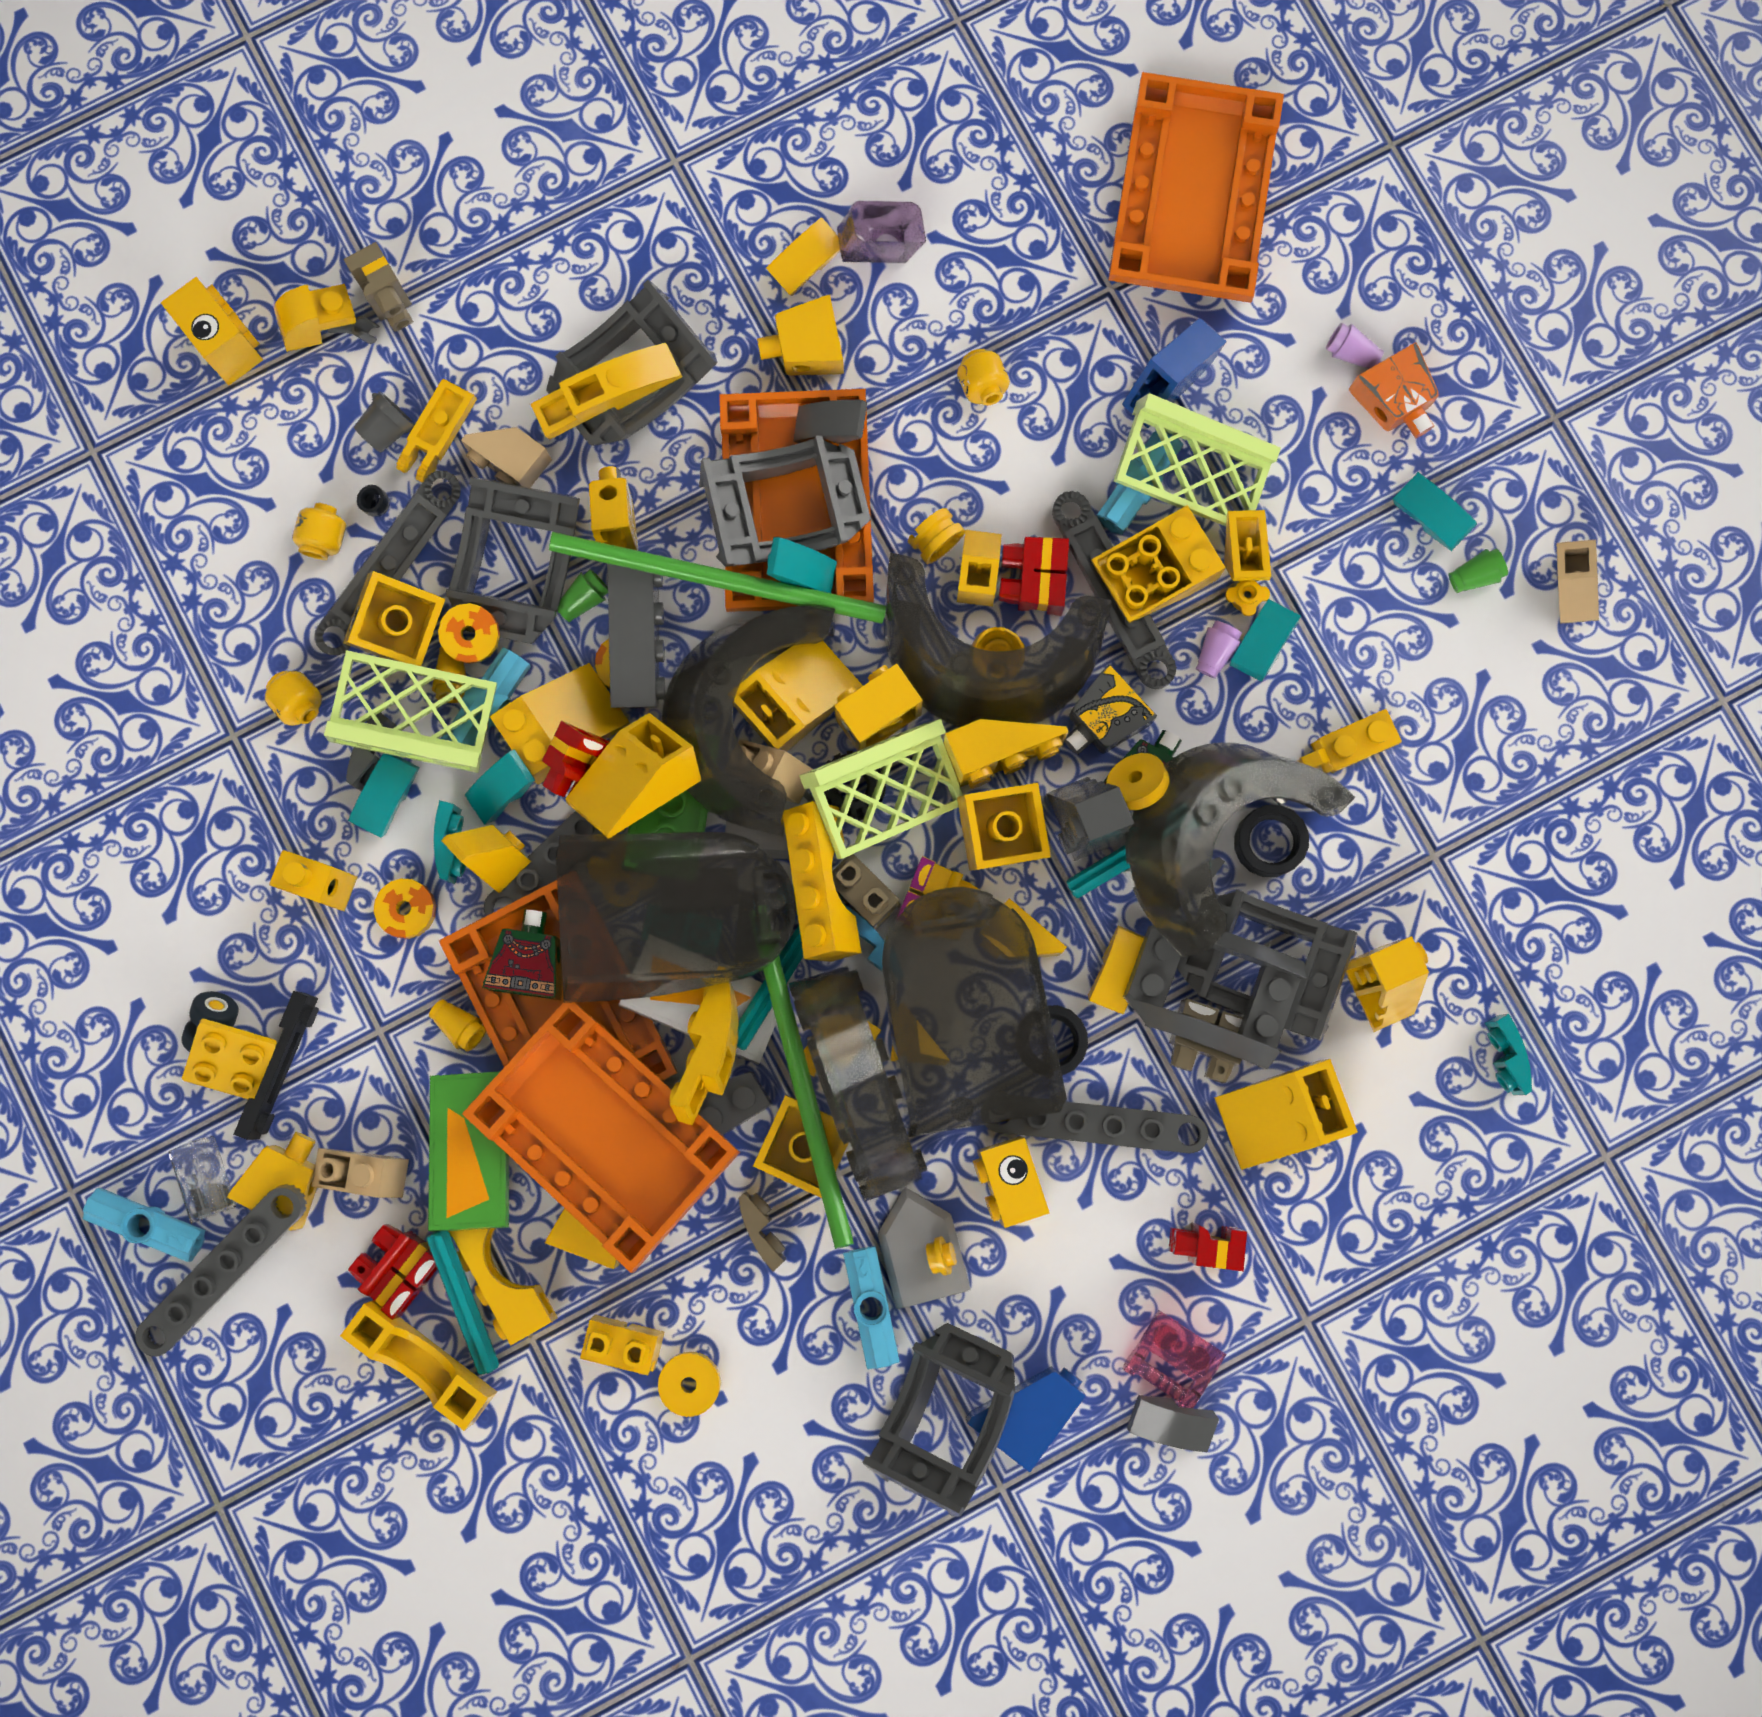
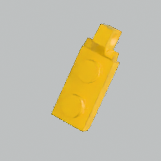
(1353, 743)

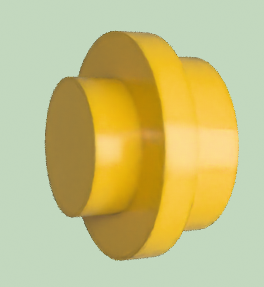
(941, 1256)

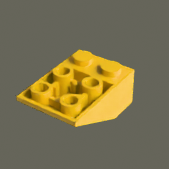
(1159, 565)
(793, 693)
(996, 745)
(634, 776)
(1286, 1114)

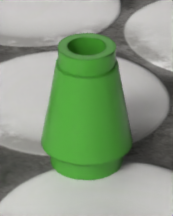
(1480, 571)
(583, 594)

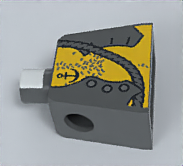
(1107, 714)

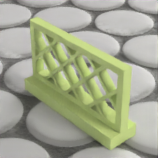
(1198, 432)
(405, 743)
(872, 758)

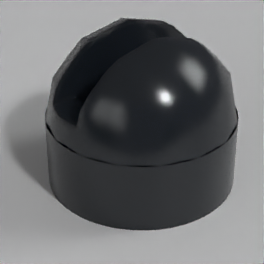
(370, 503)

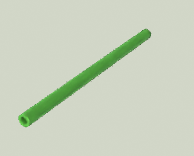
(714, 577)
(808, 1105)

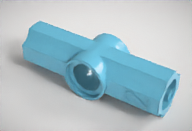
(1126, 502)
(508, 672)
(123, 1218)
(875, 1332)

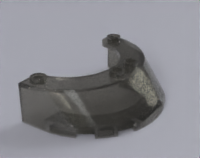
(975, 683)
(702, 704)
(1176, 836)
(856, 1082)

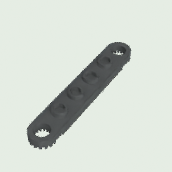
(393, 552)
(1139, 638)
(542, 867)
(1110, 1127)
(220, 1270)

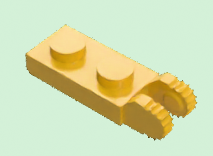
(436, 428)

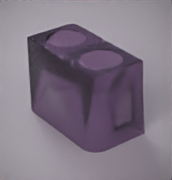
(886, 217)

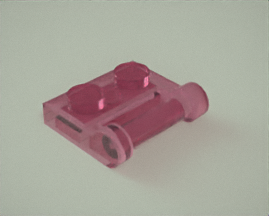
(1180, 1349)

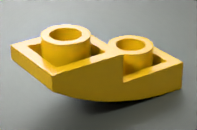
(805, 256)
(1116, 970)

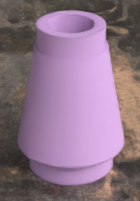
(1353, 347)
(1218, 647)

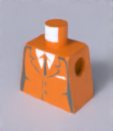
(1398, 391)

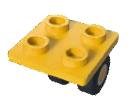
(221, 1054)

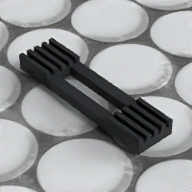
(256, 1114)

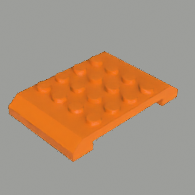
(1195, 187)
(794, 501)
(516, 1018)
(600, 1134)

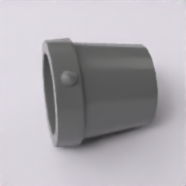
(383, 423)

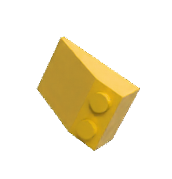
(534, 717)

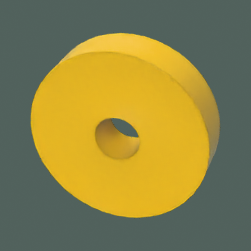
(1140, 779)
(679, 1399)

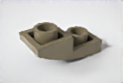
(755, 1218)

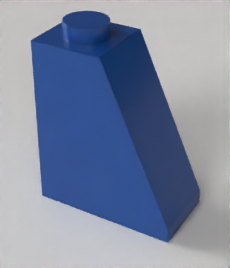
(1177, 365)
(1036, 1414)

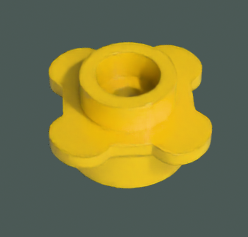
(1247, 605)

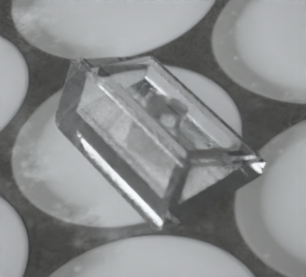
(201, 1178)

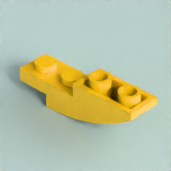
(604, 387)
(711, 1061)

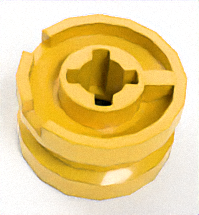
(936, 536)

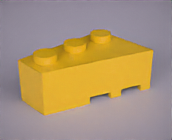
(1389, 981)

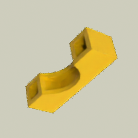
(825, 924)
(516, 1307)
(446, 1382)

